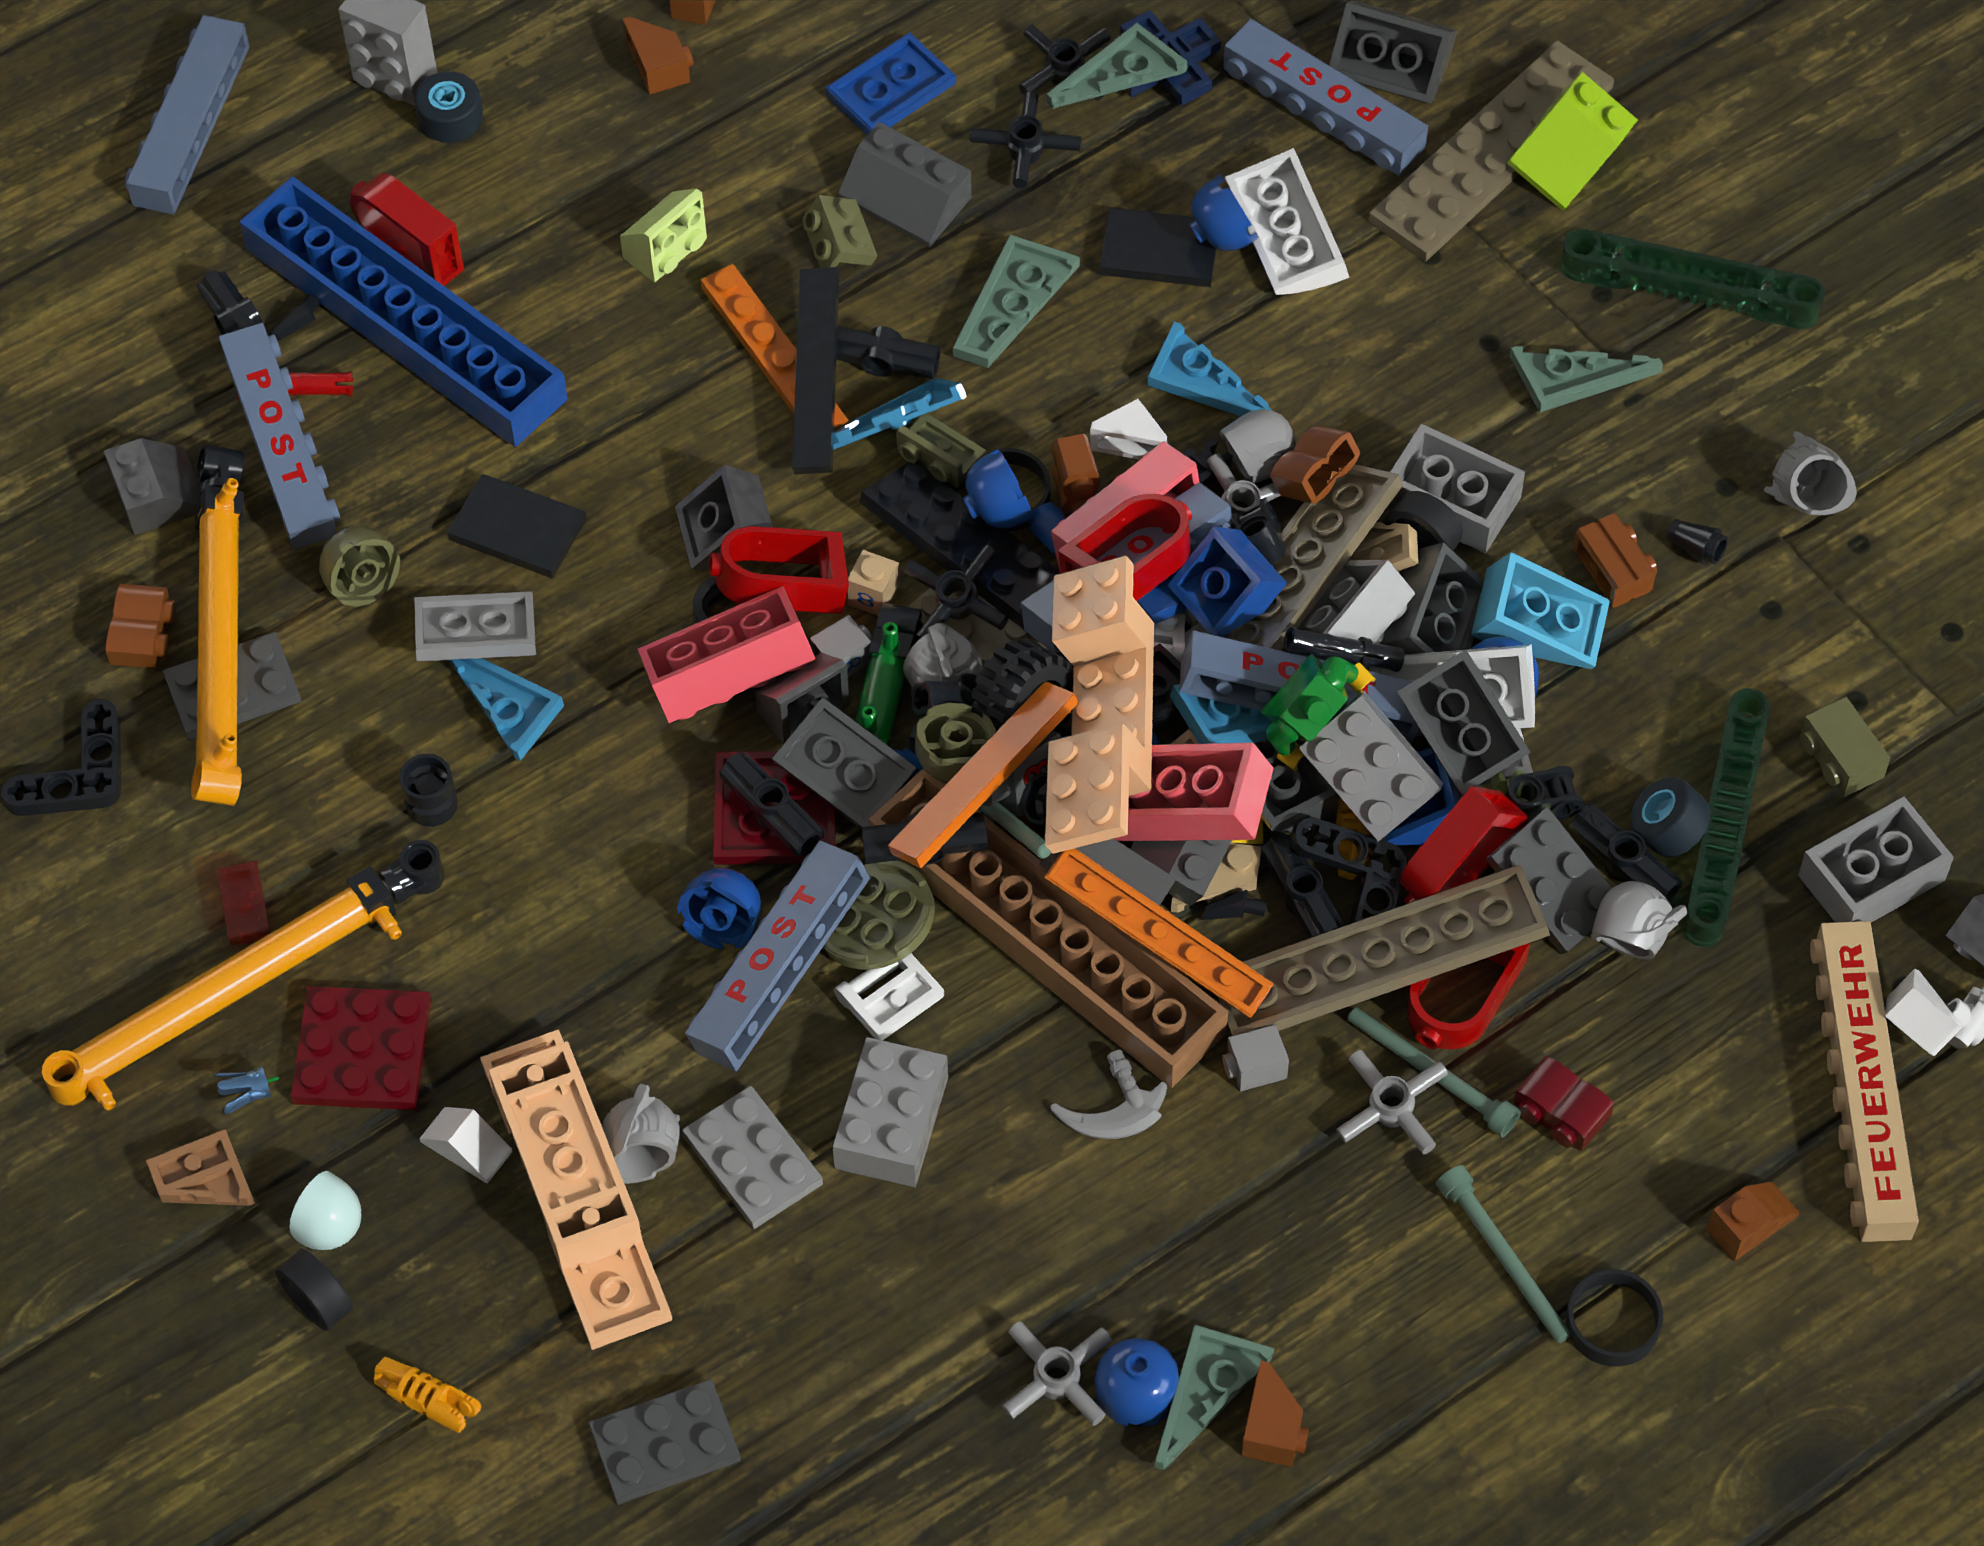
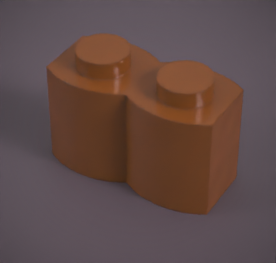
(1315, 464)
(1074, 472)
(139, 626)

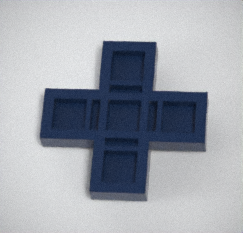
(1192, 43)

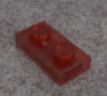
(243, 902)

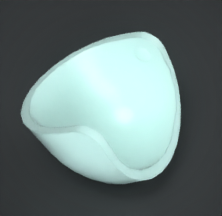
(325, 1213)

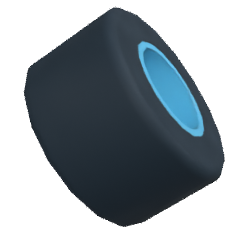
(448, 106)
(1670, 816)

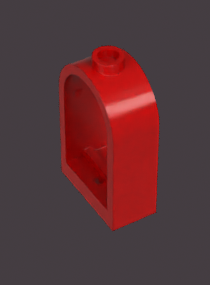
(408, 226)
(1127, 517)
(783, 546)
(1461, 843)
(1442, 1035)

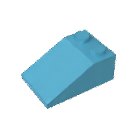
(1541, 610)

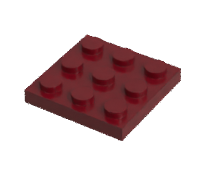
(740, 837)
(361, 1048)

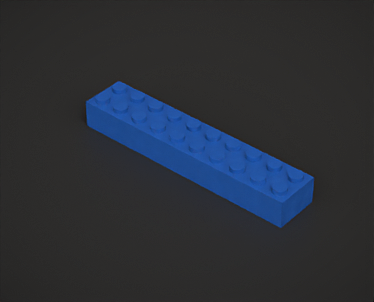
(404, 311)

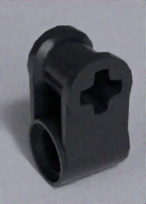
(1262, 529)
(1546, 789)

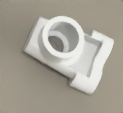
(1971, 1016)

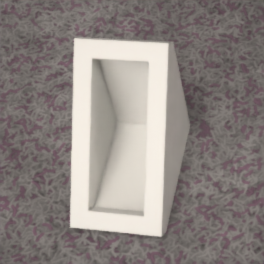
(1126, 432)
(1921, 1013)
(467, 1142)

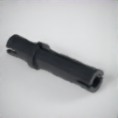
(1385, 656)

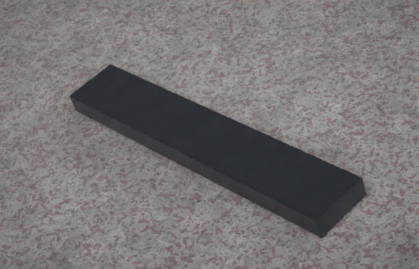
(816, 371)

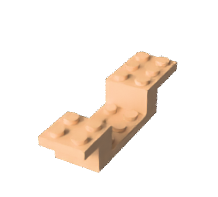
(1111, 738)
(577, 1188)

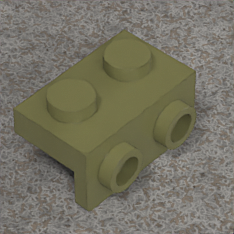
(838, 232)
(938, 449)

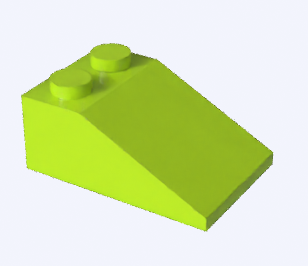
(1572, 140)

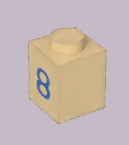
(873, 582)

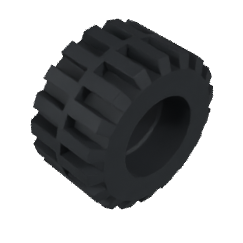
(1014, 676)

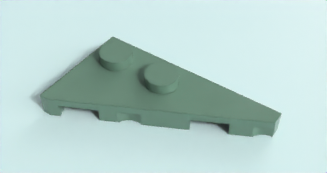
(1125, 63)
(1571, 376)
(1211, 1377)

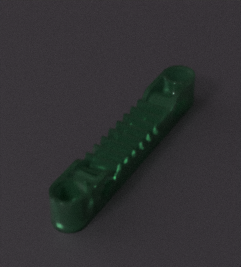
(1790, 299)
(1729, 812)

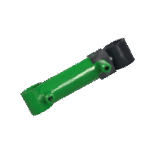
(885, 675)

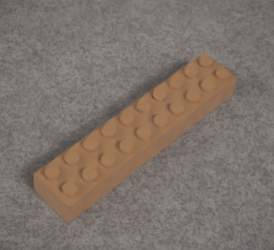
(1069, 948)

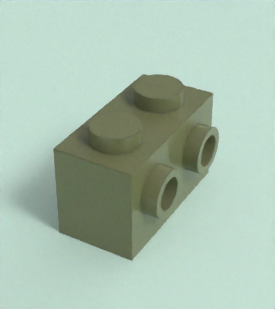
(1844, 747)

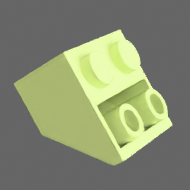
(666, 234)

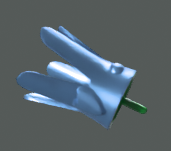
(251, 1081)

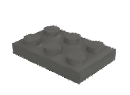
(262, 683)
(843, 763)
(1559, 876)
(664, 1441)

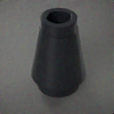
(1699, 541)

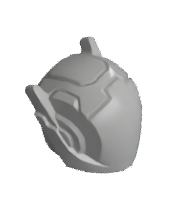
(1258, 442)
(1812, 478)
(941, 656)
(1635, 919)
(642, 1136)

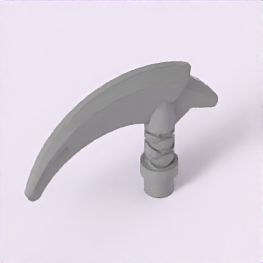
(1127, 1119)

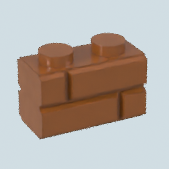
(1615, 560)

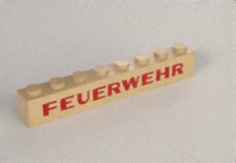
(1865, 1082)

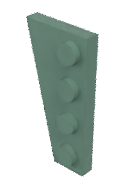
(1012, 296)

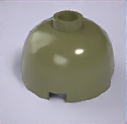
(358, 565)
(950, 738)

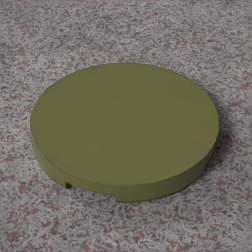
(885, 919)

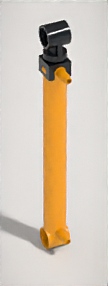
(217, 519)
(366, 900)

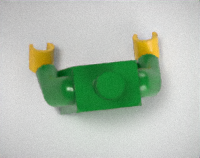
(1309, 703)

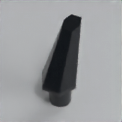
(296, 318)
(1235, 907)

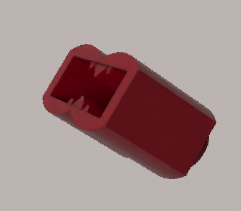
(1563, 1104)

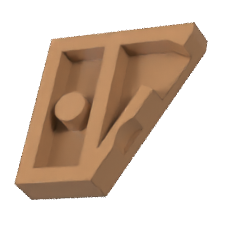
(201, 1173)

